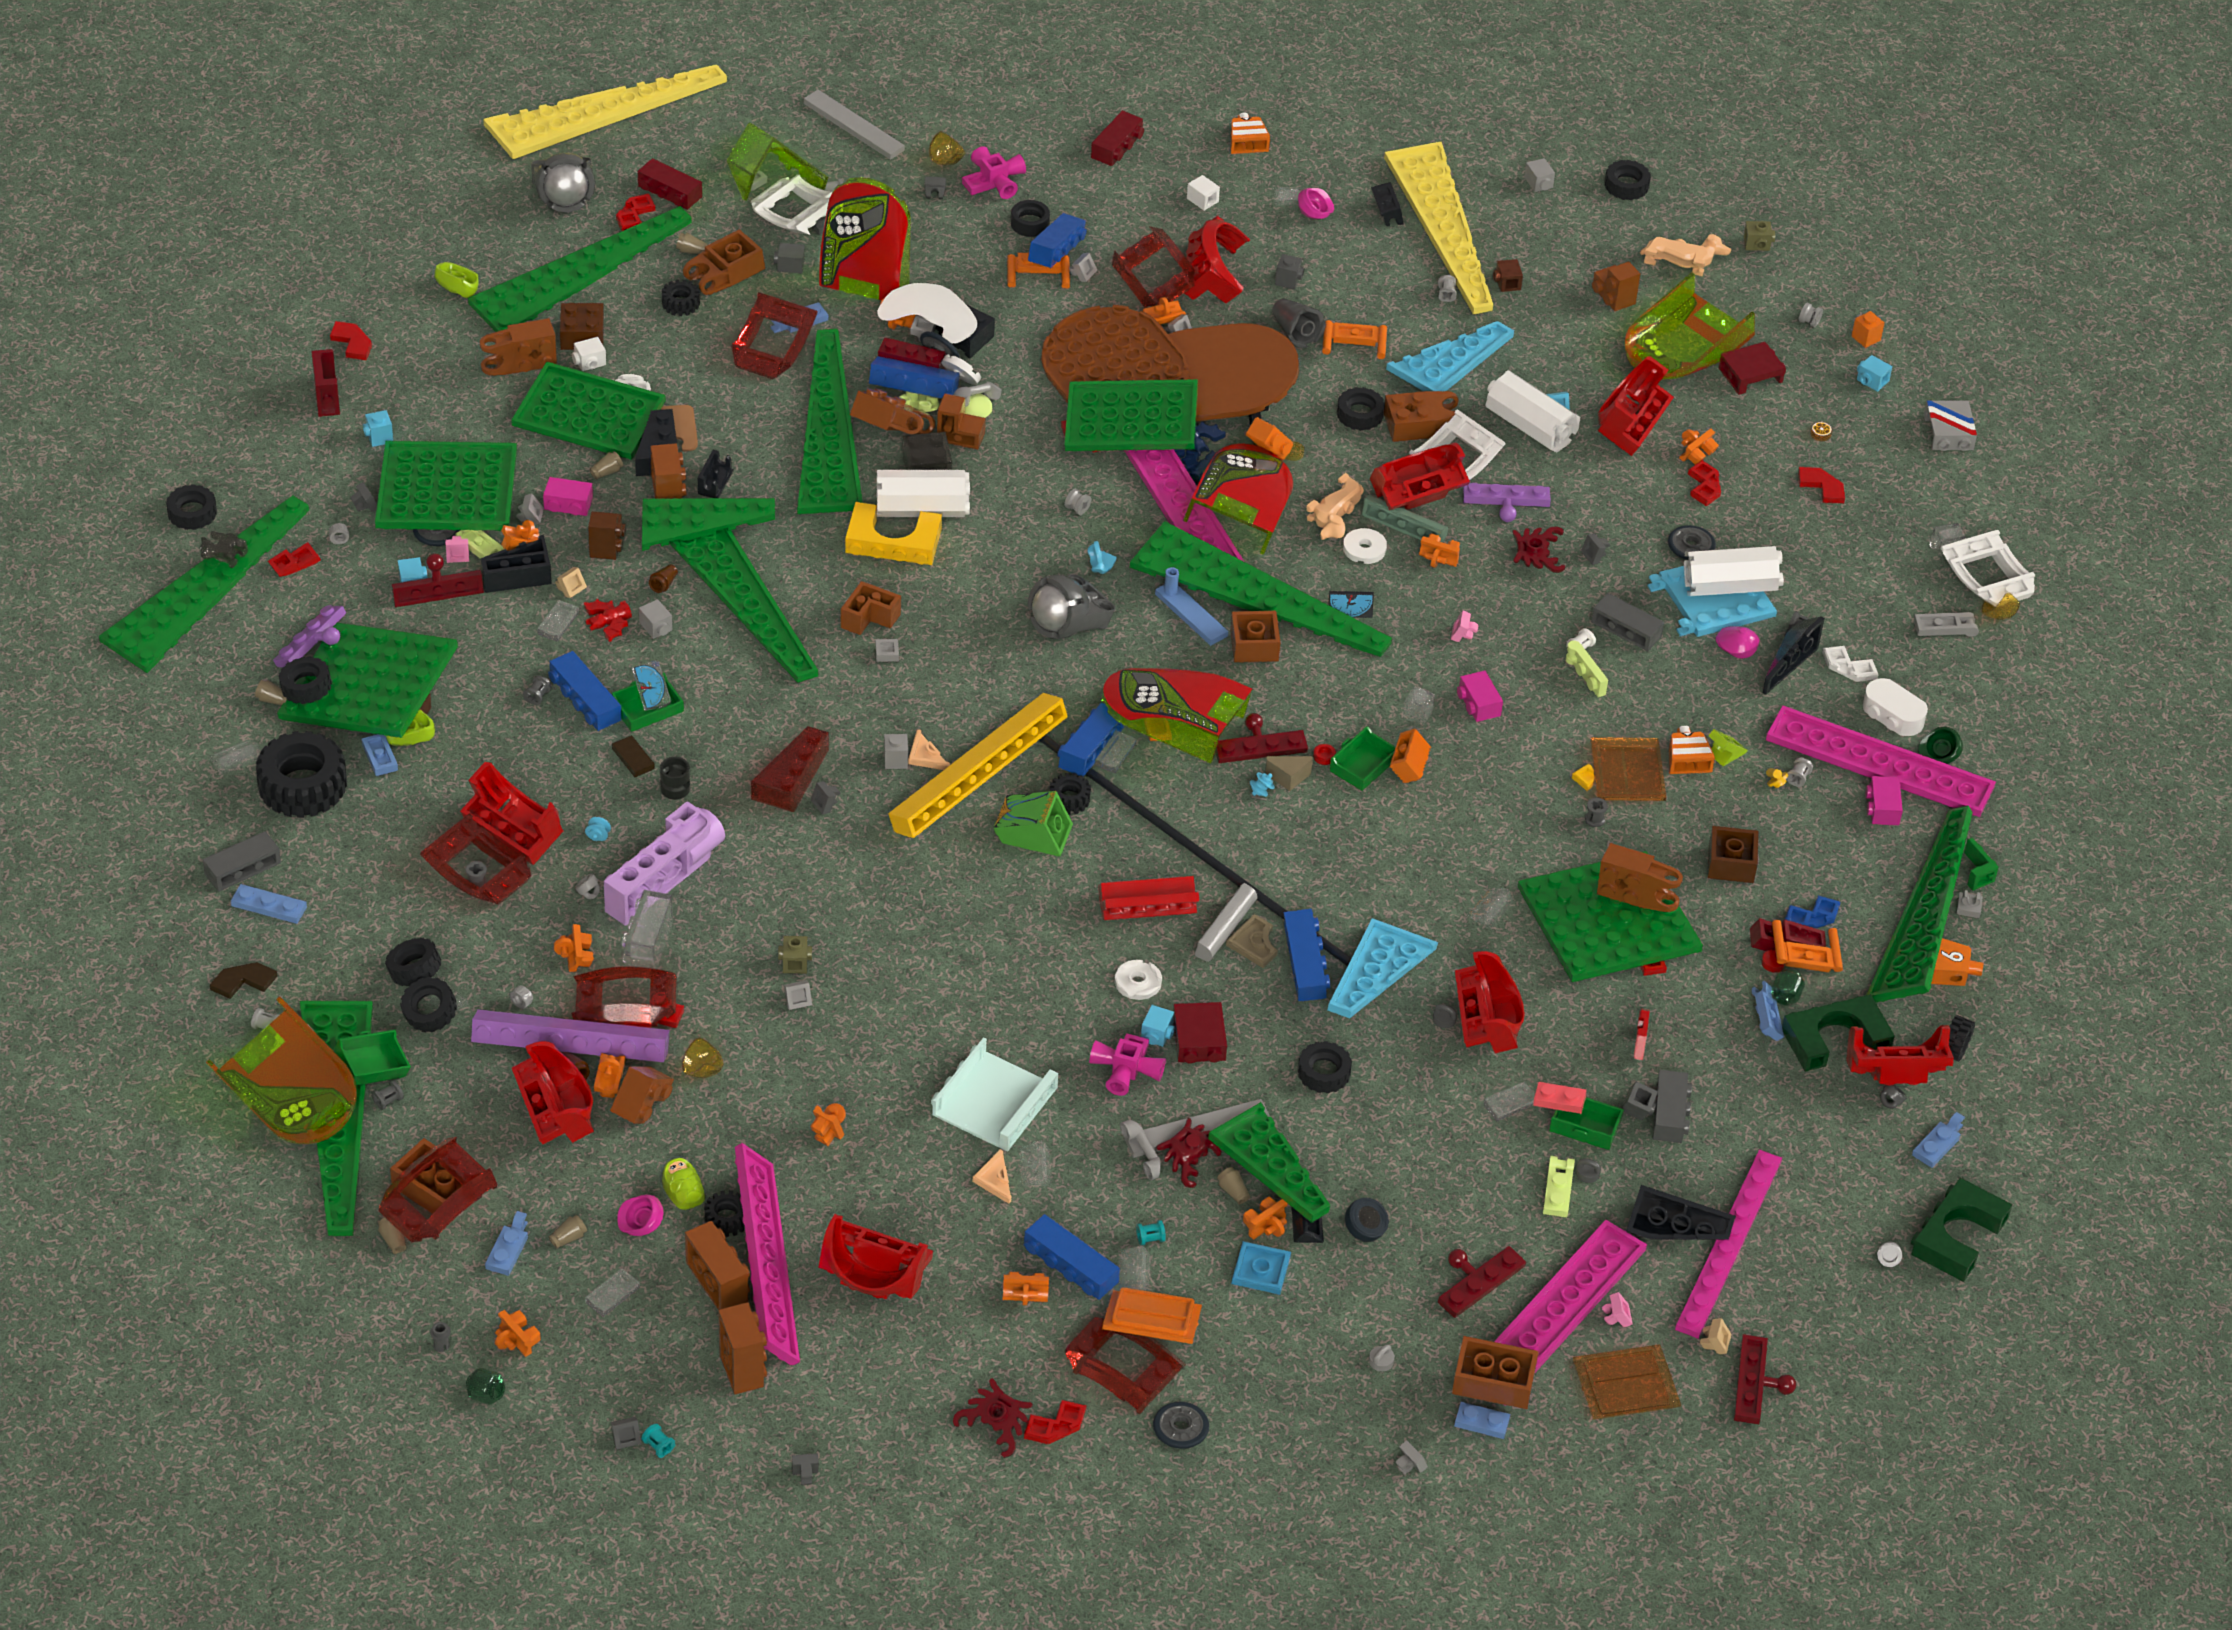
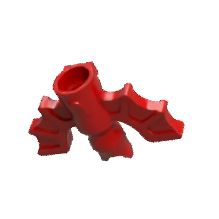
(608, 615)

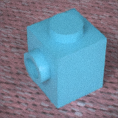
(1874, 373)
(378, 428)
(411, 570)
(1158, 1025)

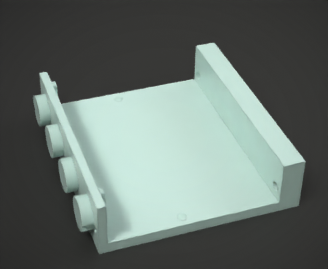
(992, 1097)

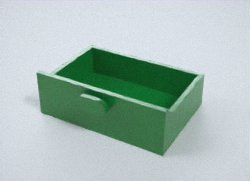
(633, 711)
(1362, 759)
(373, 1056)
(1594, 1126)

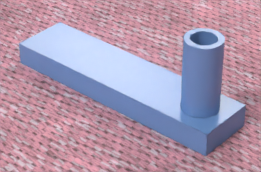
(1189, 609)

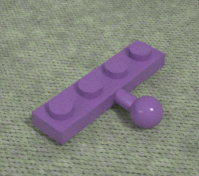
(1507, 496)
(317, 630)

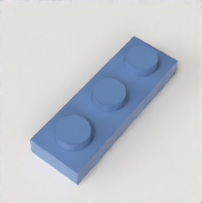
(268, 903)

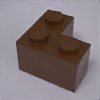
(605, 535)

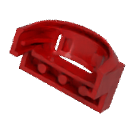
(1205, 259)
(1618, 413)
(521, 823)

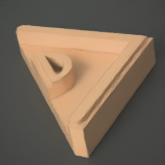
(926, 754)
(994, 1177)

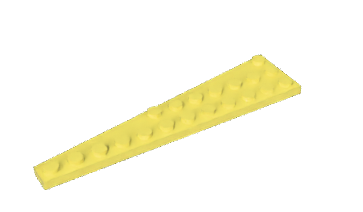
(576, 116)
(1432, 194)

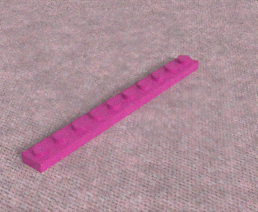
(1726, 1251)

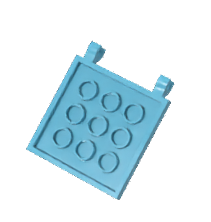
(1711, 612)

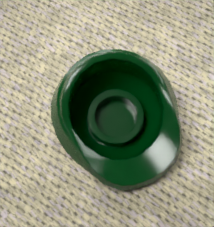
(1941, 745)

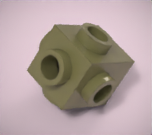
(1758, 235)
(795, 954)

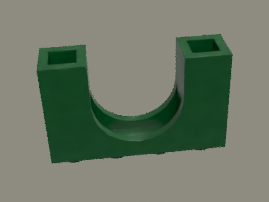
(1804, 1026)
(1961, 1202)

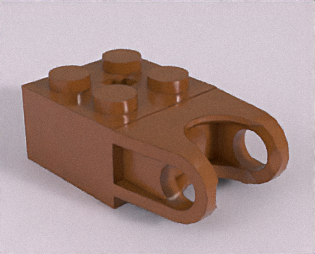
(726, 262)
(520, 348)
(890, 412)
(1418, 414)
(1637, 879)

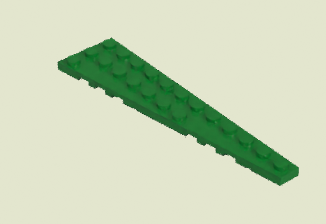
(543, 287)
(829, 459)
(1247, 587)
(165, 617)

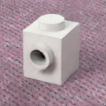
(1203, 192)
(589, 354)

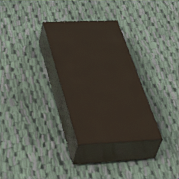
(633, 756)

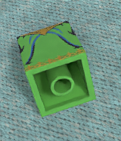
(1034, 822)

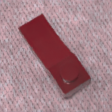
(1763, 939)

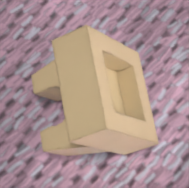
(571, 582)
(1718, 1337)

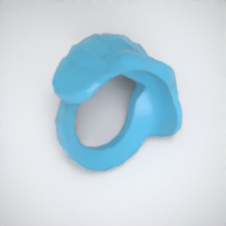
(1100, 560)

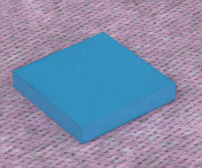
(1261, 1267)

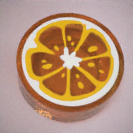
(1821, 431)

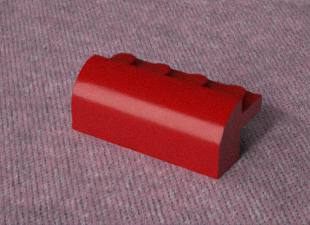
(1148, 898)

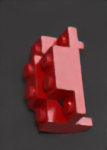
(1420, 477)
(1492, 1013)
(1900, 1063)
(562, 1102)
(877, 1260)

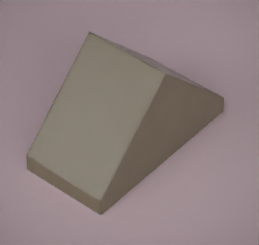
(1289, 770)

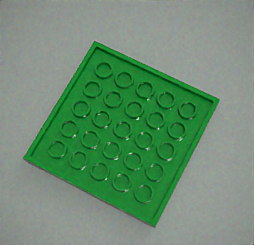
(446, 485)
(375, 679)
(1600, 933)

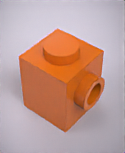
(1867, 329)

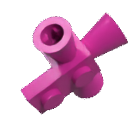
(994, 173)
(1127, 1062)

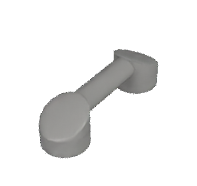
(989, 389)
(1131, 1130)

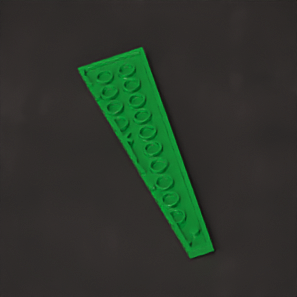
(735, 581)
(1915, 945)
(341, 1152)

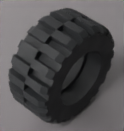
(307, 794)

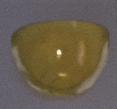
(945, 150)
(2003, 610)
(701, 1060)

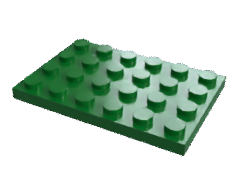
(587, 410)
(1131, 415)

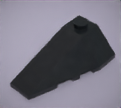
(1796, 647)
(1669, 1217)

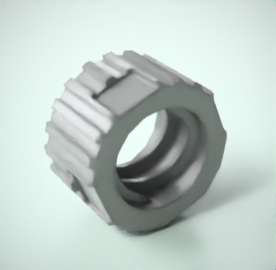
(338, 528)
(521, 997)

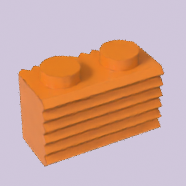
(1270, 438)
(1410, 756)

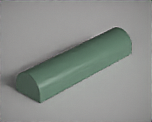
(1402, 519)

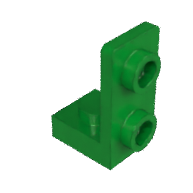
(1985, 869)

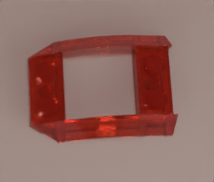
(1141, 251)
(779, 311)
(460, 837)
(589, 997)
(461, 1166)
(1136, 1393)

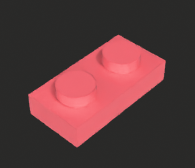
(1560, 1097)

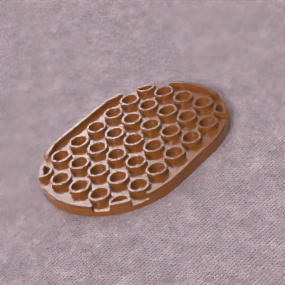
(1110, 347)
(1238, 367)

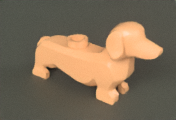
(1685, 254)
(1334, 506)

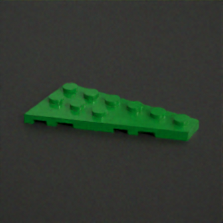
(698, 517)
(1270, 1158)

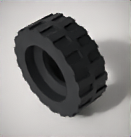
(1631, 169)
(1357, 420)
(190, 494)
(305, 692)
(409, 951)
(436, 1019)
(1324, 1082)

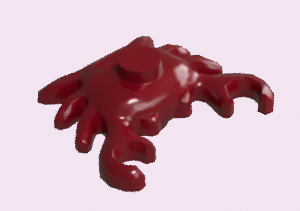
(1534, 550)
(1187, 1148)
(997, 1411)

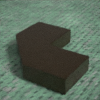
(252, 974)

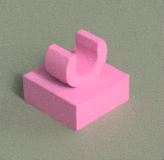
(457, 550)
(1463, 627)
(1619, 1311)

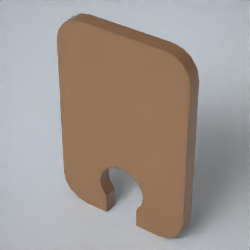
(684, 426)

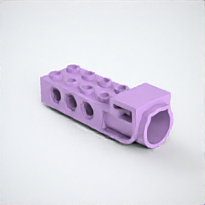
(665, 862)

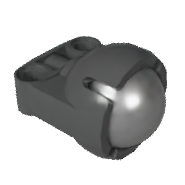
(564, 181)
(1067, 605)

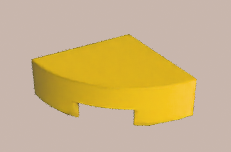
(1584, 777)

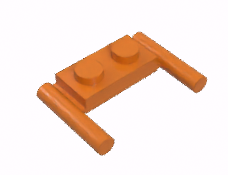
(1022, 265)
(1355, 334)
(1805, 955)

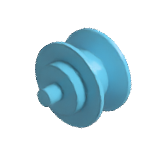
(1262, 784)
(598, 829)

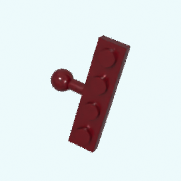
(438, 586)
(1260, 745)
(1480, 1280)
(1752, 1379)

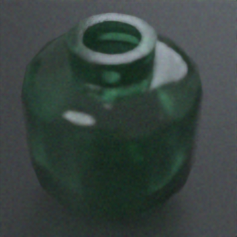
(1788, 987)
(485, 1386)

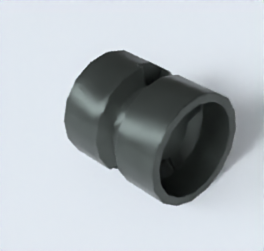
(675, 778)

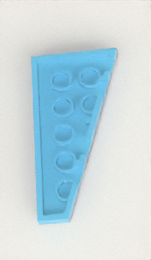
(1448, 362)
(1377, 963)

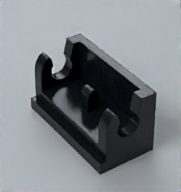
(1387, 203)
(714, 475)

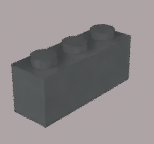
(1627, 622)
(241, 861)
(1672, 1106)

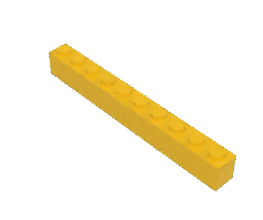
(977, 765)

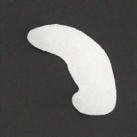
(934, 304)

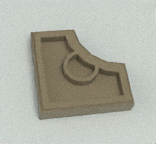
(1253, 941)

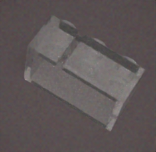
(651, 922)

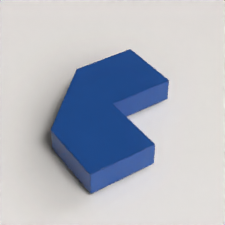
(1822, 915)

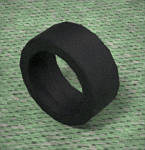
(1029, 228)

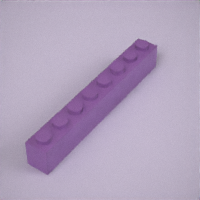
(570, 1035)

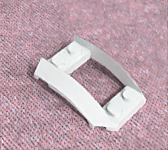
(781, 189)
(1470, 433)
(1990, 544)

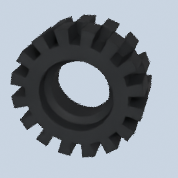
(680, 289)
(1074, 784)
(1960, 1036)
(725, 1202)

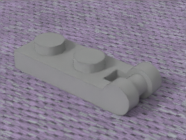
(1945, 624)

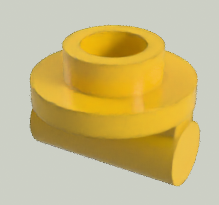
(1777, 777)

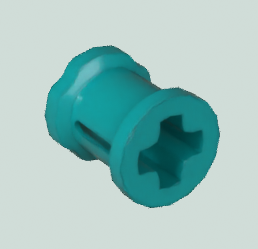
(1158, 1228)
(658, 1440)

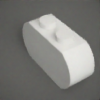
(1894, 707)

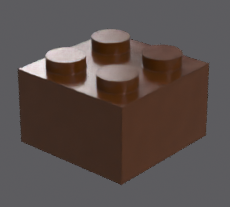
(580, 323)
(1733, 854)

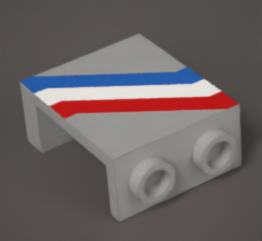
(1951, 425)

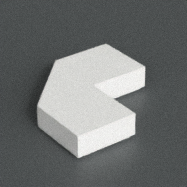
(1839, 661)

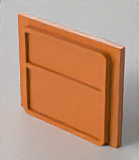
(1152, 1315)

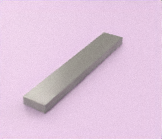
(854, 124)
(1210, 1120)

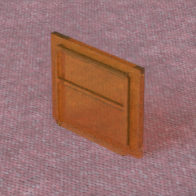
(1628, 769)
(1626, 1381)

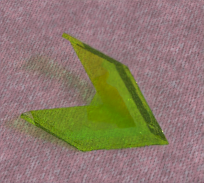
(752, 151)

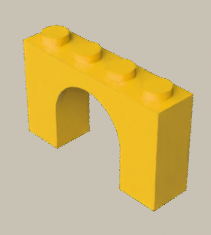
(916, 548)

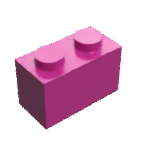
(568, 496)
(1480, 696)
(1885, 800)

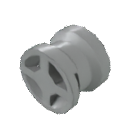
(1810, 315)
(1077, 501)

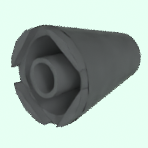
(1299, 322)

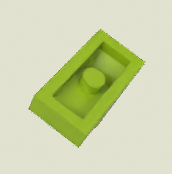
(1725, 747)

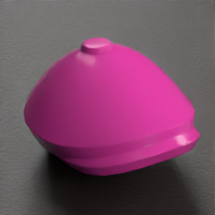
(1315, 203)
(1738, 641)
(640, 1215)

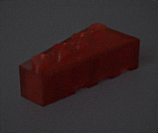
(791, 772)

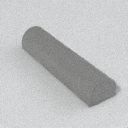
(1225, 922)

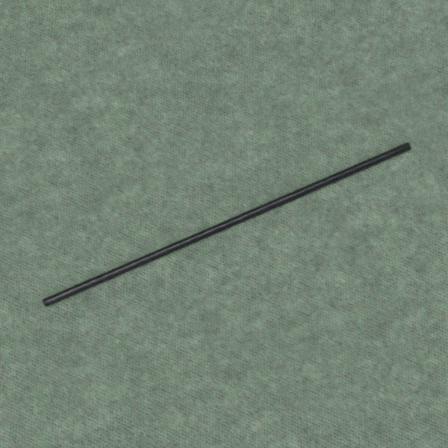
(1192, 847)

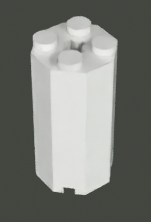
(1532, 411)
(933, 491)
(1733, 571)

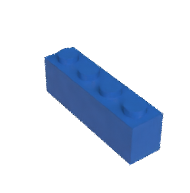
(1057, 240)
(913, 377)
(584, 691)
(1089, 740)
(1305, 955)
(1071, 1257)

